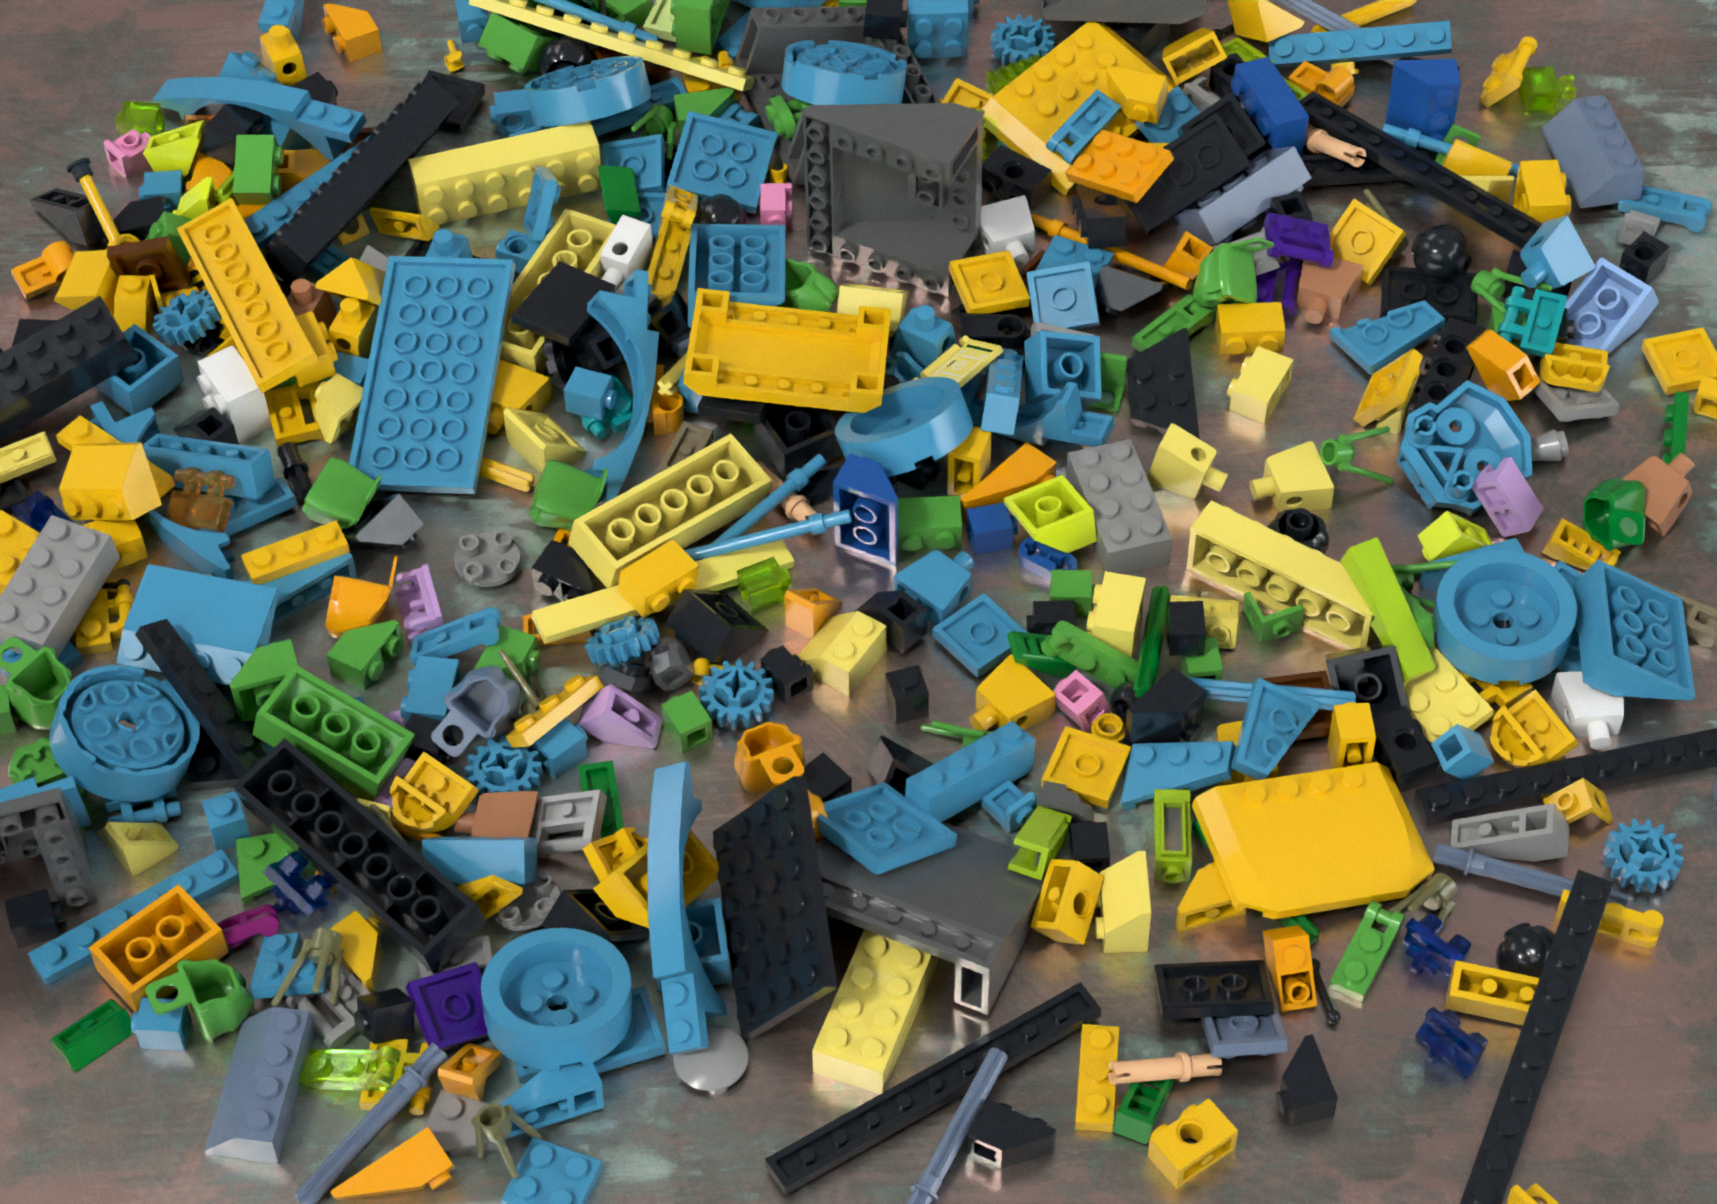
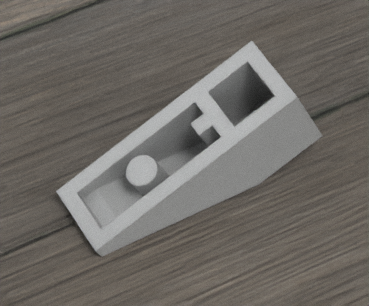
(1515, 834)

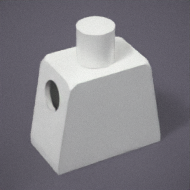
(1008, 227)
(626, 250)
(1587, 710)

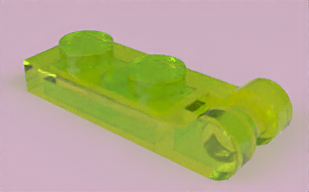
(349, 1069)

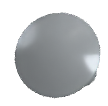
(488, 558)
(531, 907)
(715, 1066)

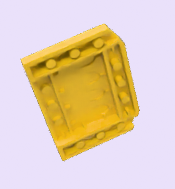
(1313, 841)

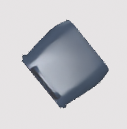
(479, 705)

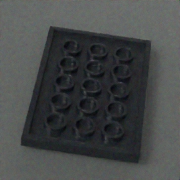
(774, 908)

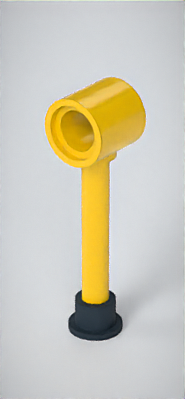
(82, 173)

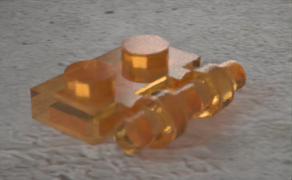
(199, 510)

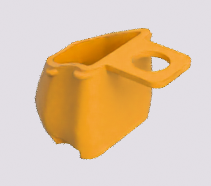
(356, 603)
(768, 757)

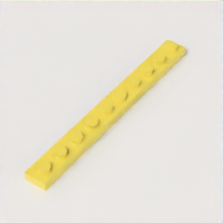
(622, 42)

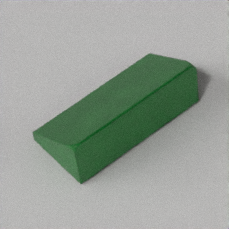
(619, 192)
(93, 1034)

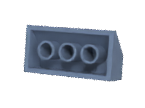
(1594, 153)
(1244, 197)
(262, 1086)

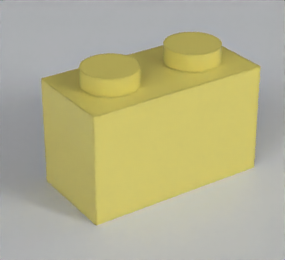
(1260, 384)

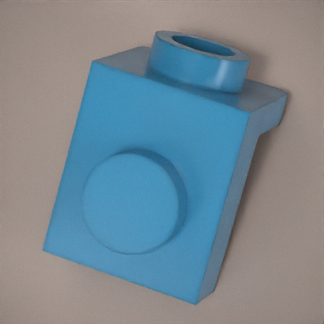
(1010, 805)

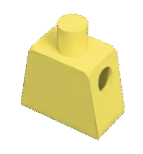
(1185, 464)
(1295, 480)

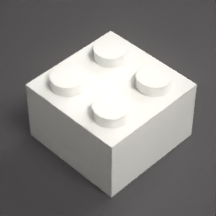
(234, 393)

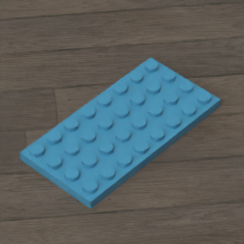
(432, 373)

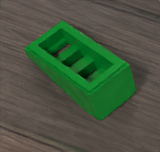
(1036, 659)
(1136, 1123)

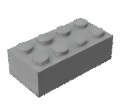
(1126, 513)
(55, 584)

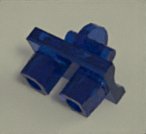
(37, 511)
(293, 890)
(1431, 951)
(1449, 1042)

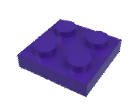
(450, 1006)

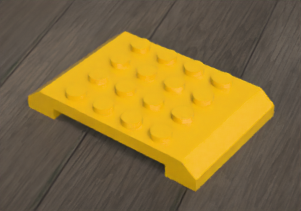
(1054, 87)
(787, 354)

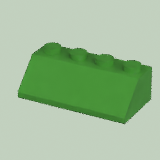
(333, 731)

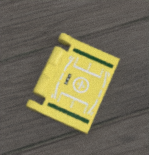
(962, 362)

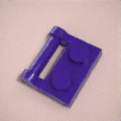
(1298, 239)
(1265, 282)

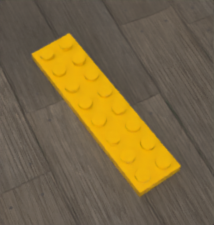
(247, 295)

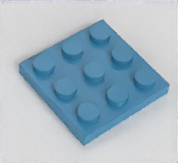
(722, 159)
(883, 828)

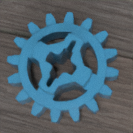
(1021, 39)
(186, 318)
(622, 640)
(721, 687)
(503, 768)
(1643, 855)

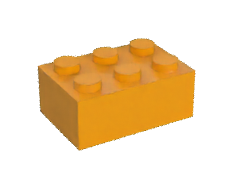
(154, 943)

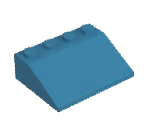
(737, 260)
(213, 615)
(1631, 636)

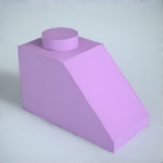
(620, 719)

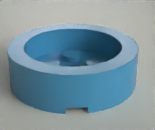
(842, 73)
(588, 91)
(911, 424)
(1504, 588)
(113, 757)
(547, 971)

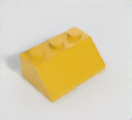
(108, 482)
(627, 886)

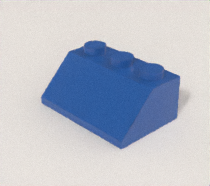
(1424, 96)
(1270, 103)
(873, 507)

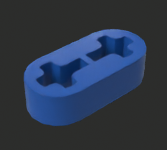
(1047, 560)

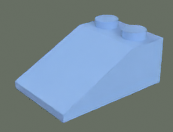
(1609, 307)

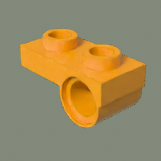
(1335, 85)
(45, 271)
(665, 410)

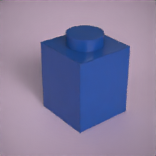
(990, 528)

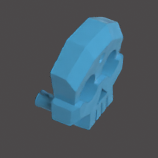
(1485, 437)

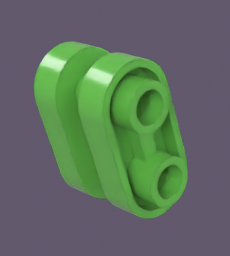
(781, 115)

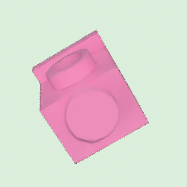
(127, 153)
(776, 203)
(1080, 700)

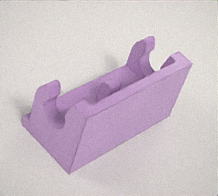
(1507, 498)
(418, 602)

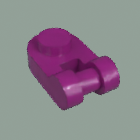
(249, 923)

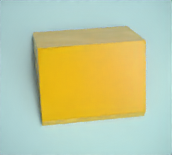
(1261, 20)
(88, 278)
(354, 280)

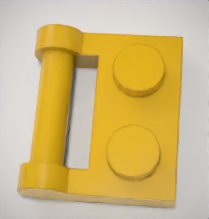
(1507, 72)
(287, 414)

